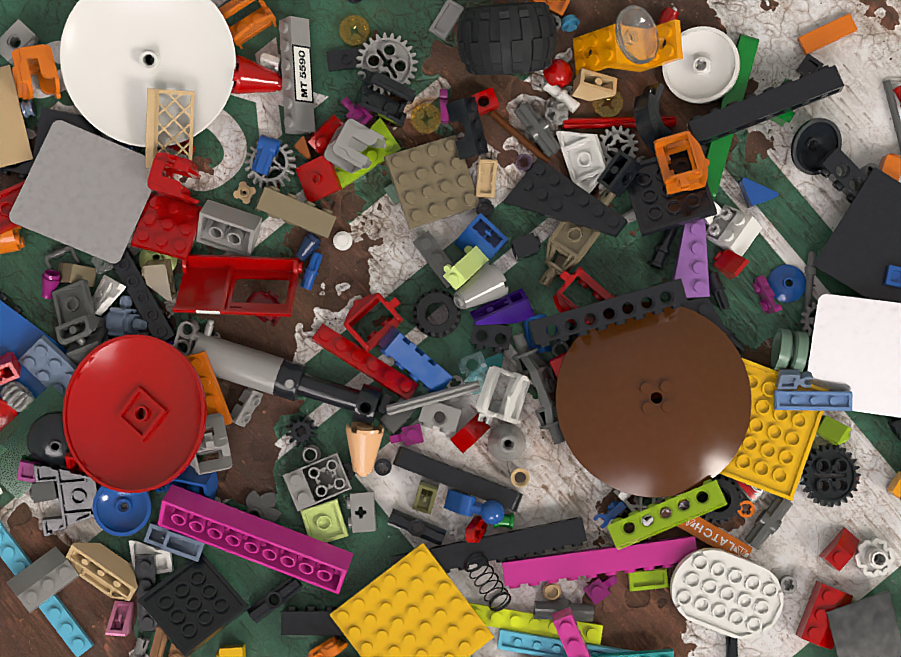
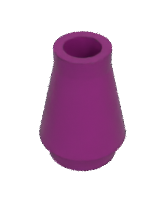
(50, 282)

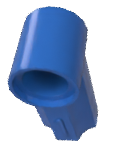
(266, 150)

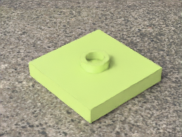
(325, 521)

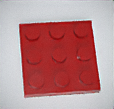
(167, 227)

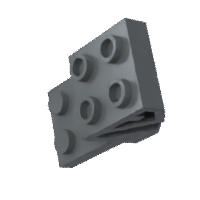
(78, 321)

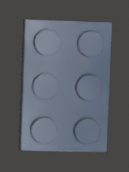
(49, 365)

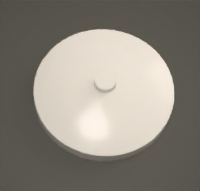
(707, 66)

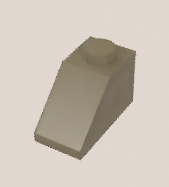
(160, 277)

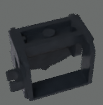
(380, 104)

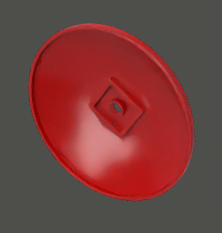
(105, 405)

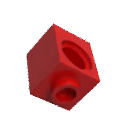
(490, 96)

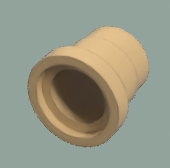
(525, 482)

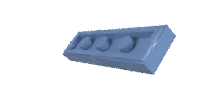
(813, 400)

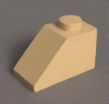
(593, 85)

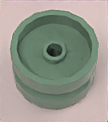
(789, 350)

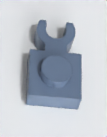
(792, 378)

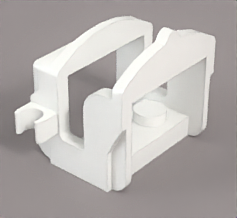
(512, 400)

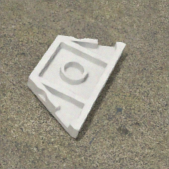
(582, 157)

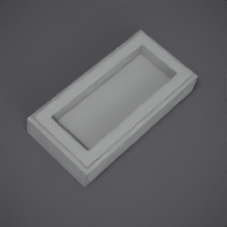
(446, 19)

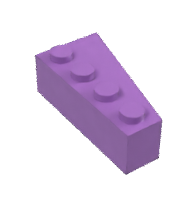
(692, 261)

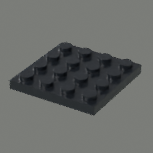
(657, 210)
(193, 604)

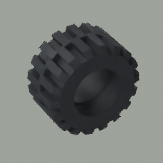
(424, 325)
(732, 498)

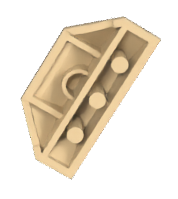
(103, 569)

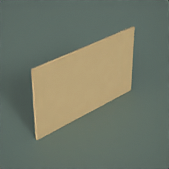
(13, 133)

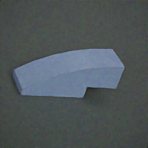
(173, 542)

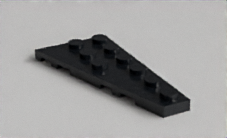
(559, 198)

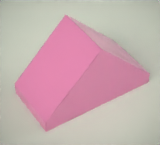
(121, 619)

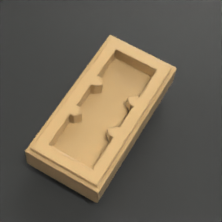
(486, 178)

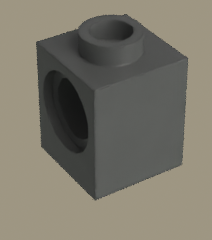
(44, 491)

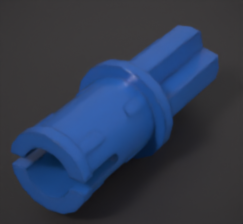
(311, 271)

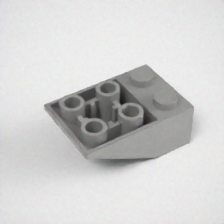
(317, 482)

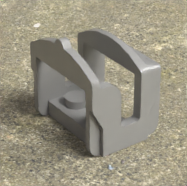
(347, 144)
(213, 444)

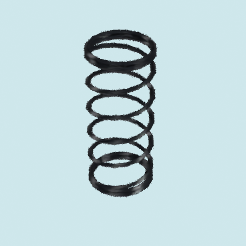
(467, 561)

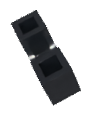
(474, 141)

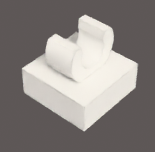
(270, 61)

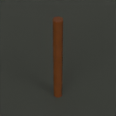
(520, 137)

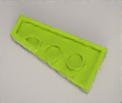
(375, 155)

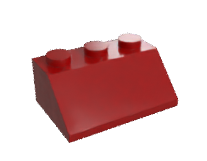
(814, 622)

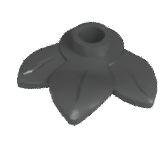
(263, 505)

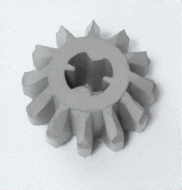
(16, 395)

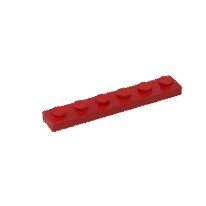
(365, 362)

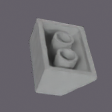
(228, 228)
(42, 579)

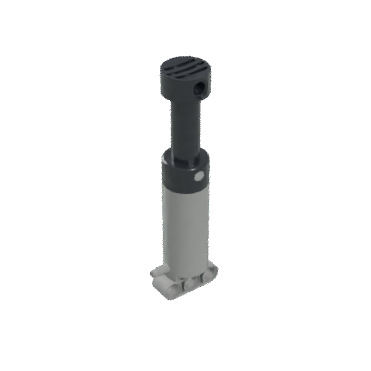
(275, 374)

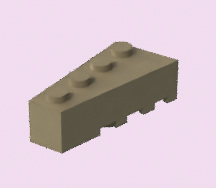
(295, 212)

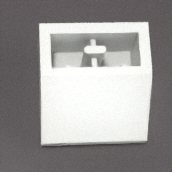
(733, 230)

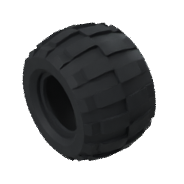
(507, 38)

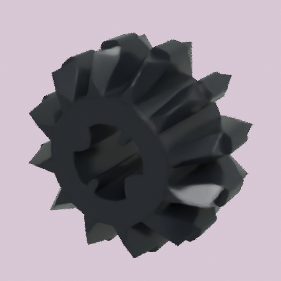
(304, 437)

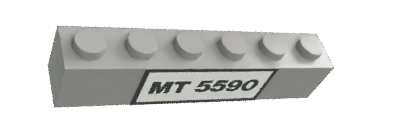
(297, 75)

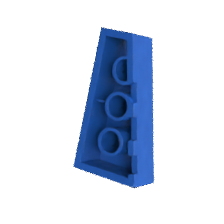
(414, 360)

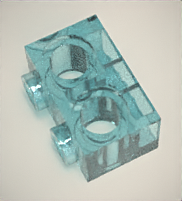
(481, 370)

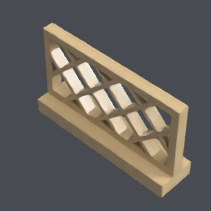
(152, 123)

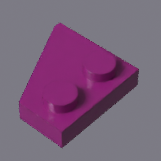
(766, 295)

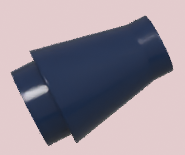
(308, 246)

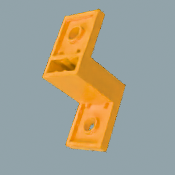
(608, 54)

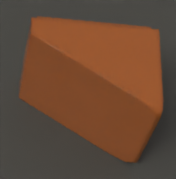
(302, 147)

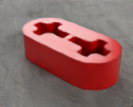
(475, 530)

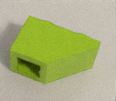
(833, 431)

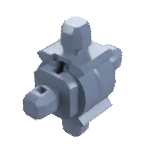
(124, 319)

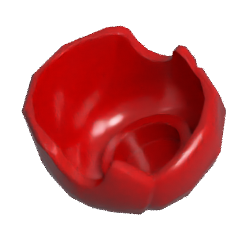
(558, 73)

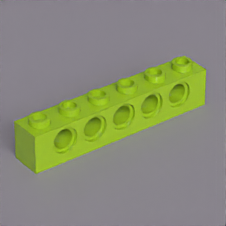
(622, 539)

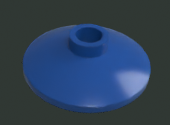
(777, 283)

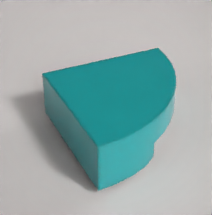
(496, 360)

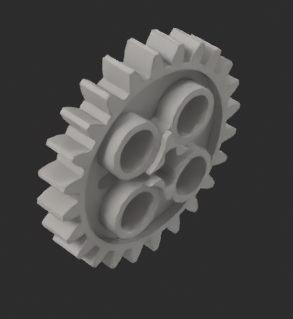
(401, 54)

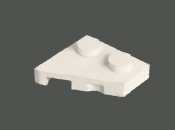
(106, 294)
(163, 558)

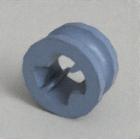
(28, 108)

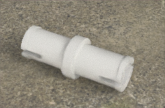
(562, 96)

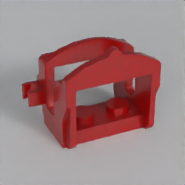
(162, 179)
(585, 281)
(361, 308)

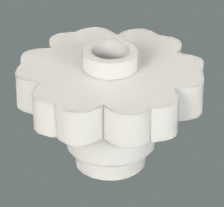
(865, 557)

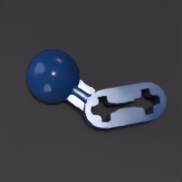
(491, 511)

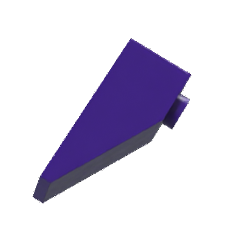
(506, 310)

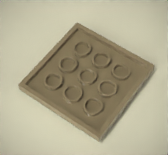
(431, 182)

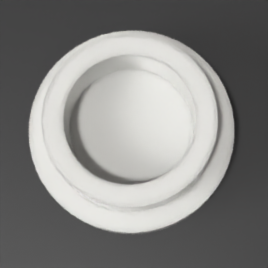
(342, 240)

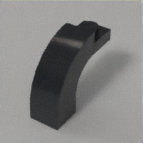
(648, 117)

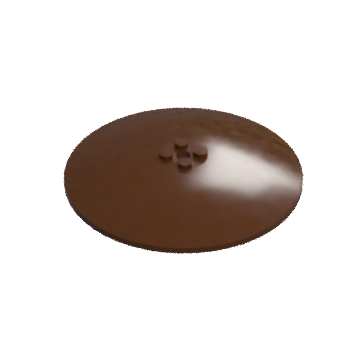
(647, 445)

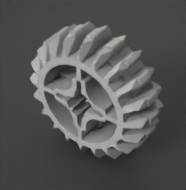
(285, 170)

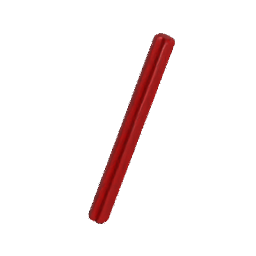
(608, 122)

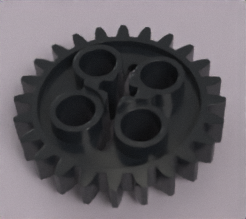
(830, 494)

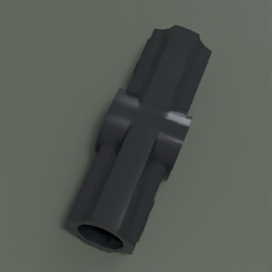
(429, 531)
(266, 606)

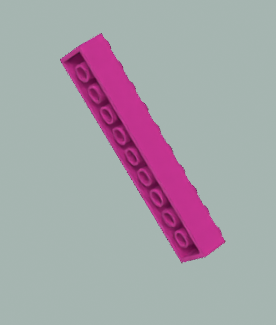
(254, 539)

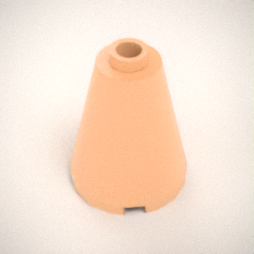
(363, 446)

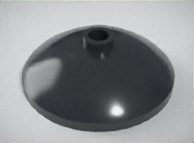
(823, 137)
(42, 435)

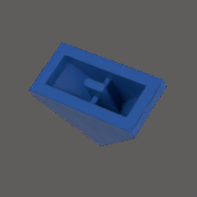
(755, 193)

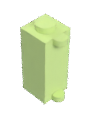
(465, 267)

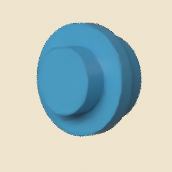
(569, 23)

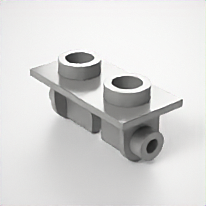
(242, 414)

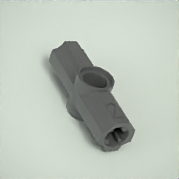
(537, 129)
(768, 522)
(581, 611)

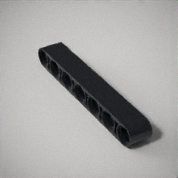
(457, 478)

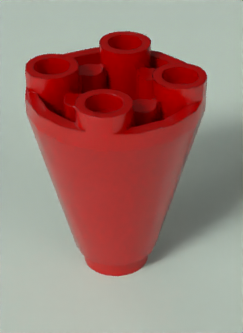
(254, 78)

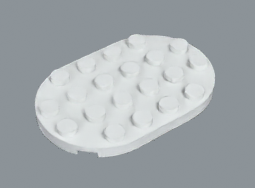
(726, 593)

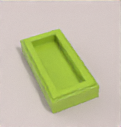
(648, 579)

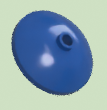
(119, 521)

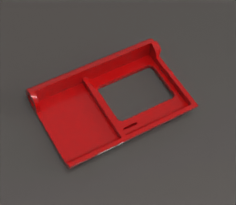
(211, 280)

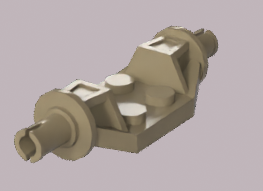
(571, 244)

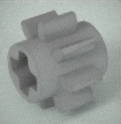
(556, 113)

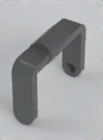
(59, 252)

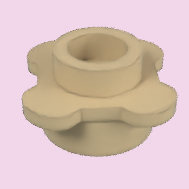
(250, 191)

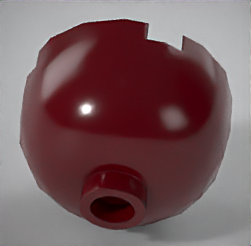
(265, 298)

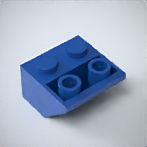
(483, 235)

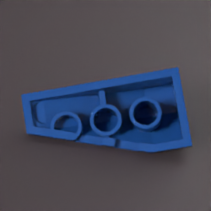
(190, 480)

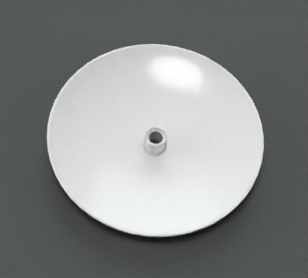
(108, 73)

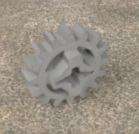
(615, 138)

